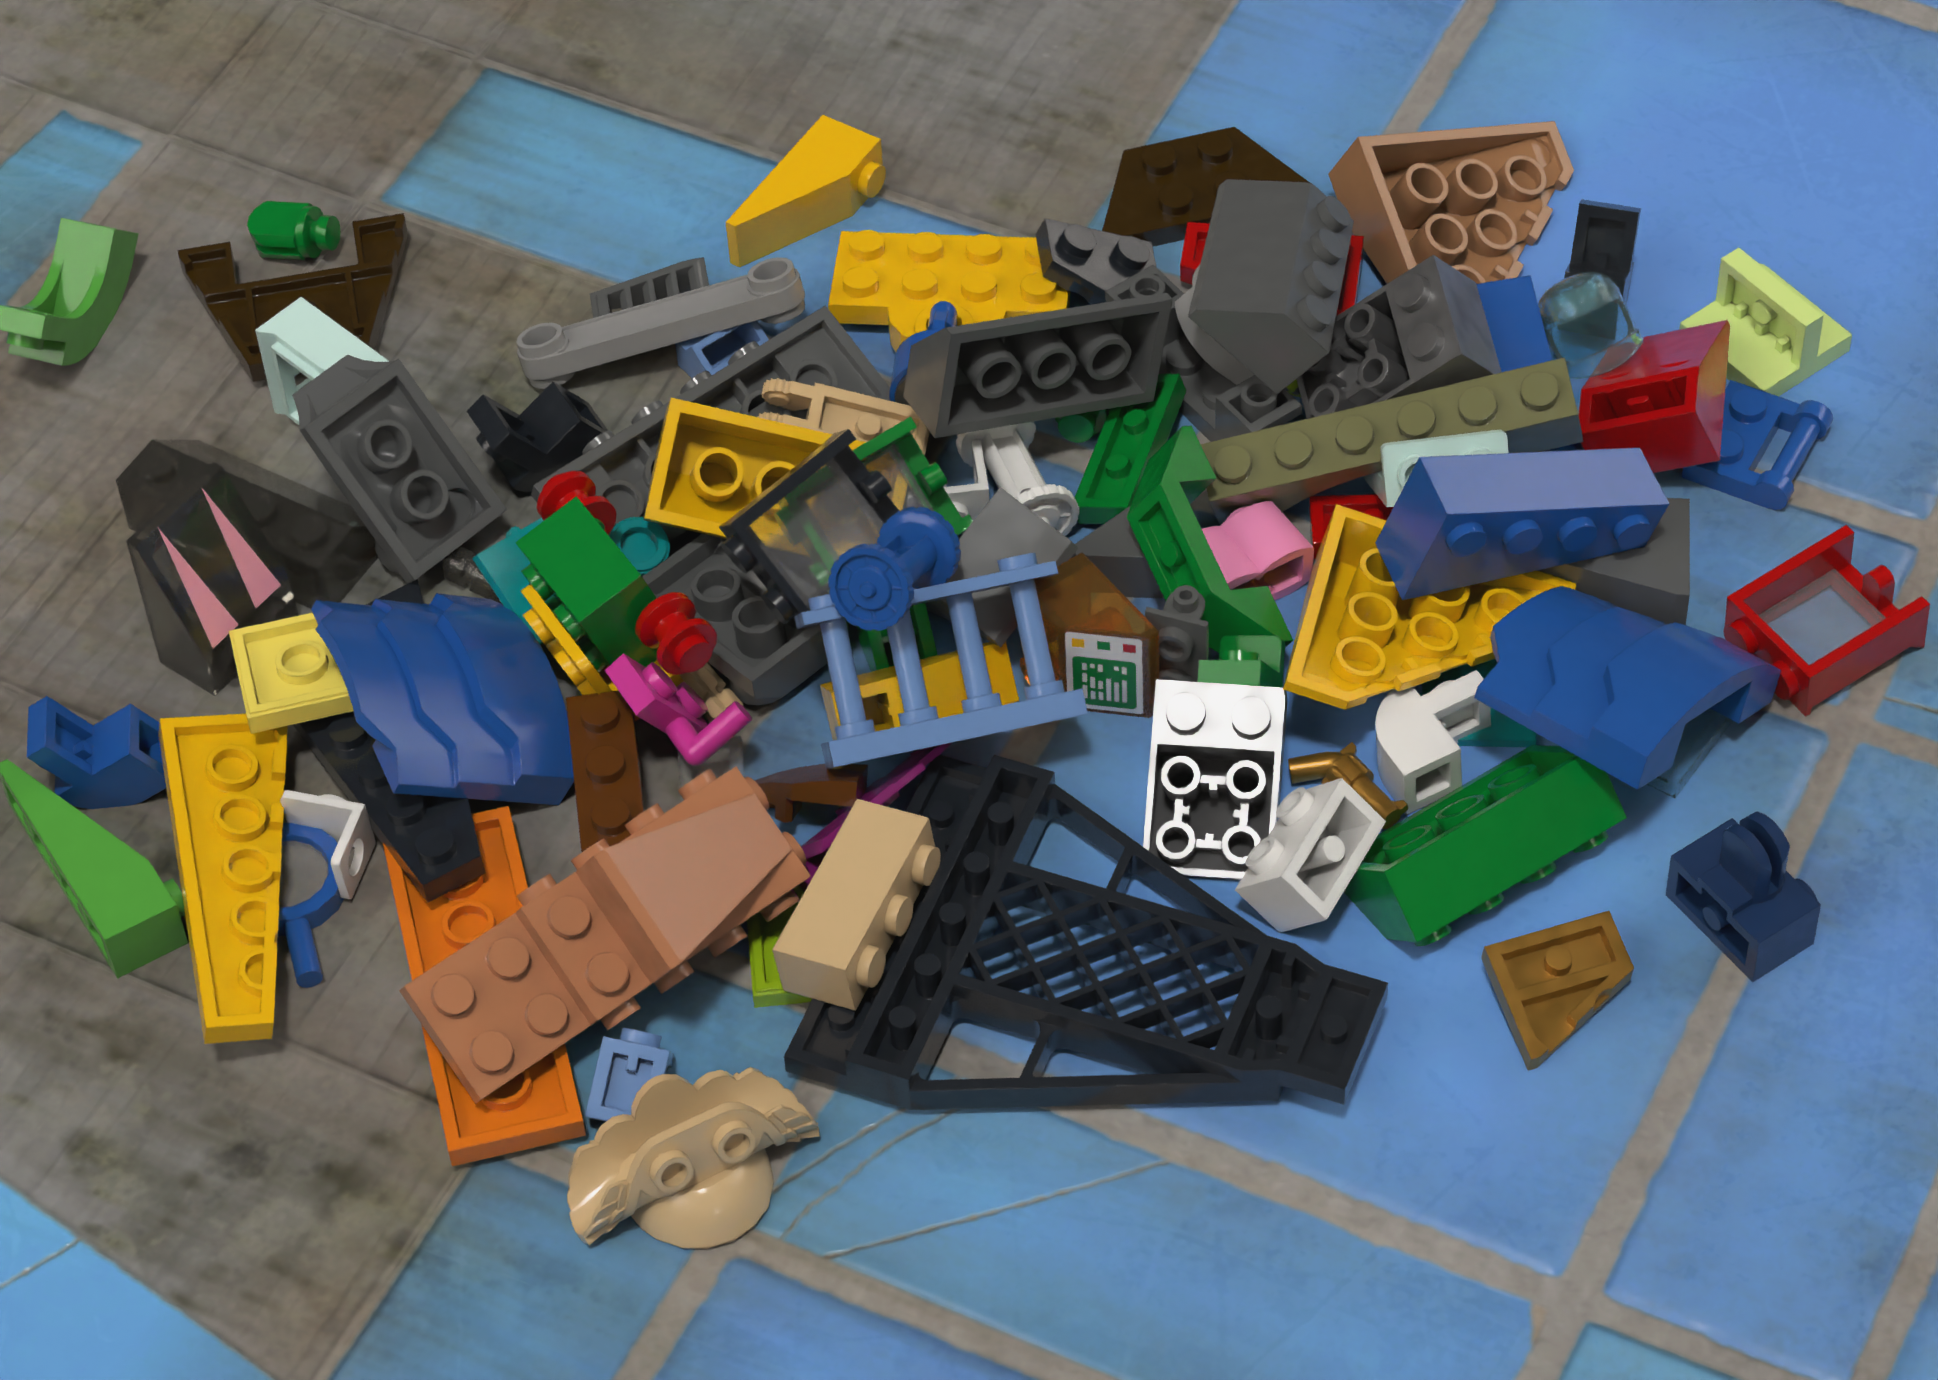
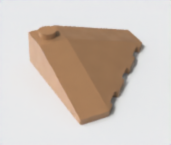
(1452, 195)

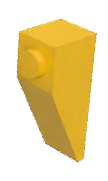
(808, 190)

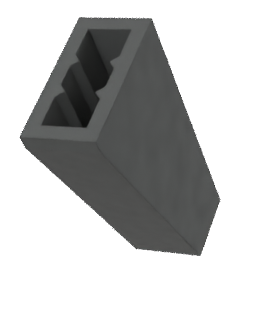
(1643, 579)

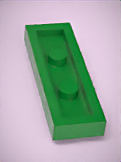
(1123, 449)

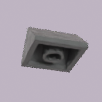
(1000, 532)

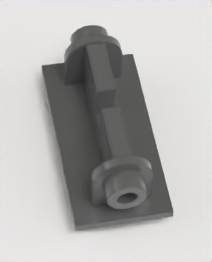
(1181, 634)

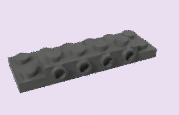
(805, 353)

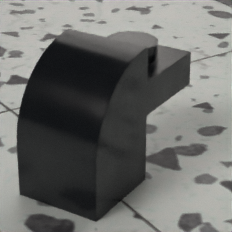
(1605, 242)
(540, 438)

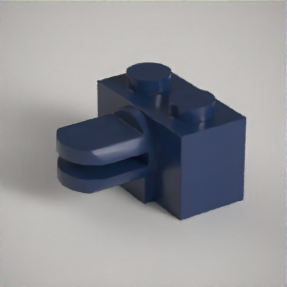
(1742, 895)

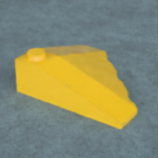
(1367, 640)

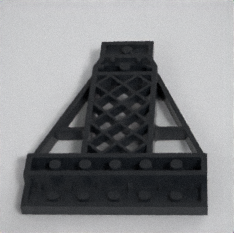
(1288, 1028)

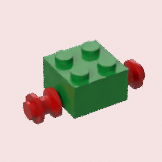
(601, 591)

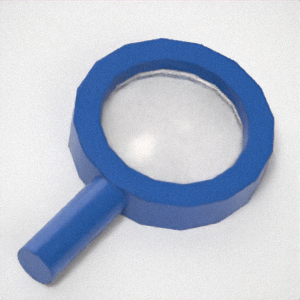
(306, 895)

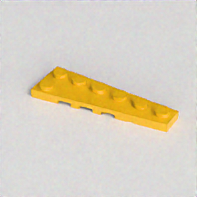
(228, 853)

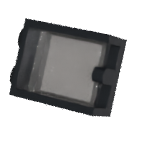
(808, 522)

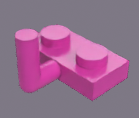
(675, 709)

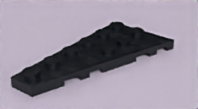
(425, 834)

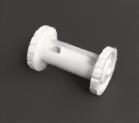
(1016, 472)

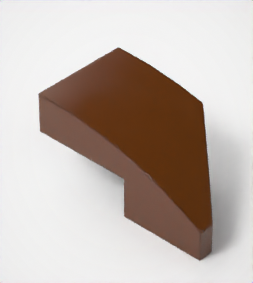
(813, 784)

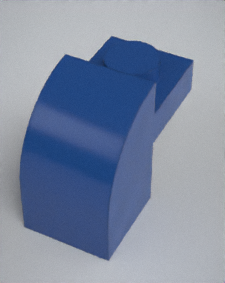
(98, 763)

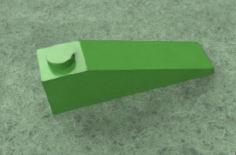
(104, 879)

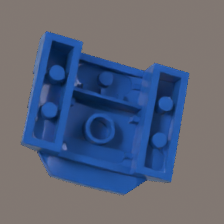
(1616, 680)
(453, 697)

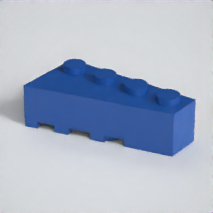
(1516, 514)

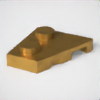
(1556, 980)

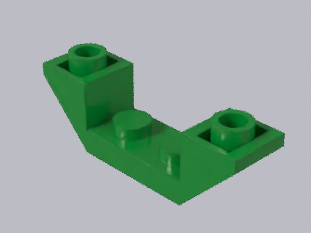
(1180, 550)

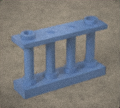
(982, 709)

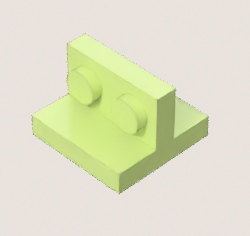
(1773, 328)

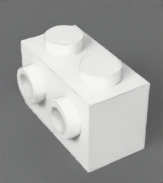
(1309, 855)

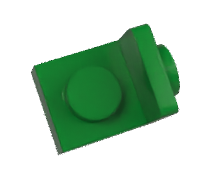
(1246, 661)

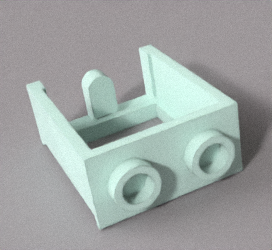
(307, 343)

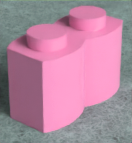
(1261, 549)

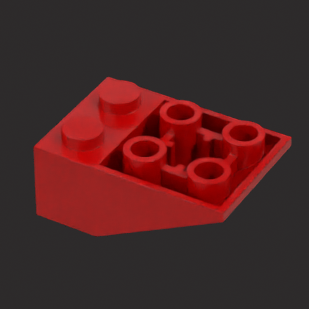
(1662, 399)

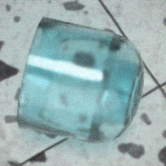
(1588, 324)

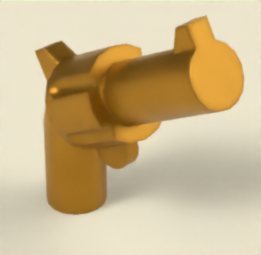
(1354, 772)

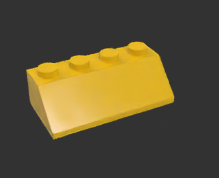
(718, 463)

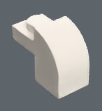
(1420, 739)

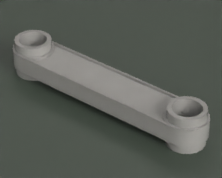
(767, 293)

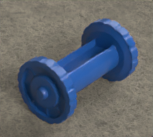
(878, 581)

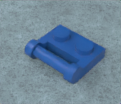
(1747, 430)

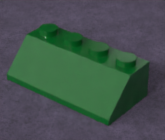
(1483, 841)

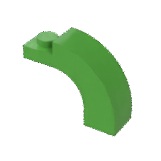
(77, 297)

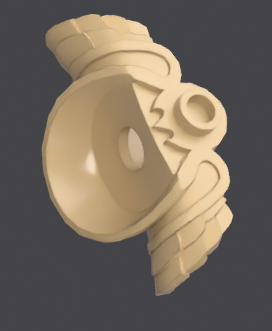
(687, 1159)

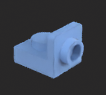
(623, 1070)

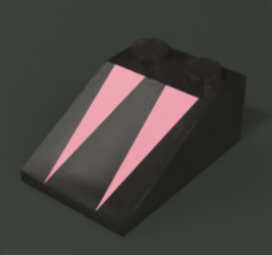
(204, 574)

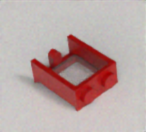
(1823, 621)

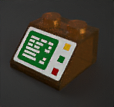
(1098, 640)

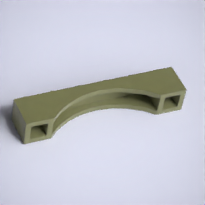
(1317, 453)

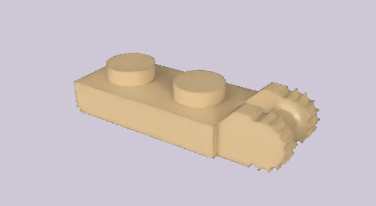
(838, 410)

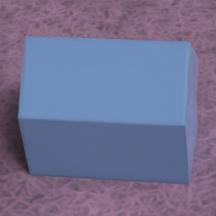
(715, 349)

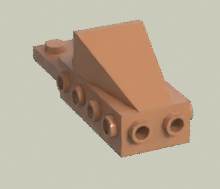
(610, 931)

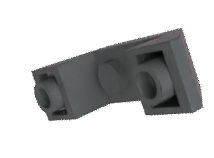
(1211, 400)

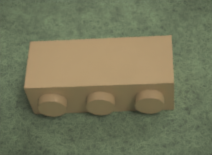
(856, 905)

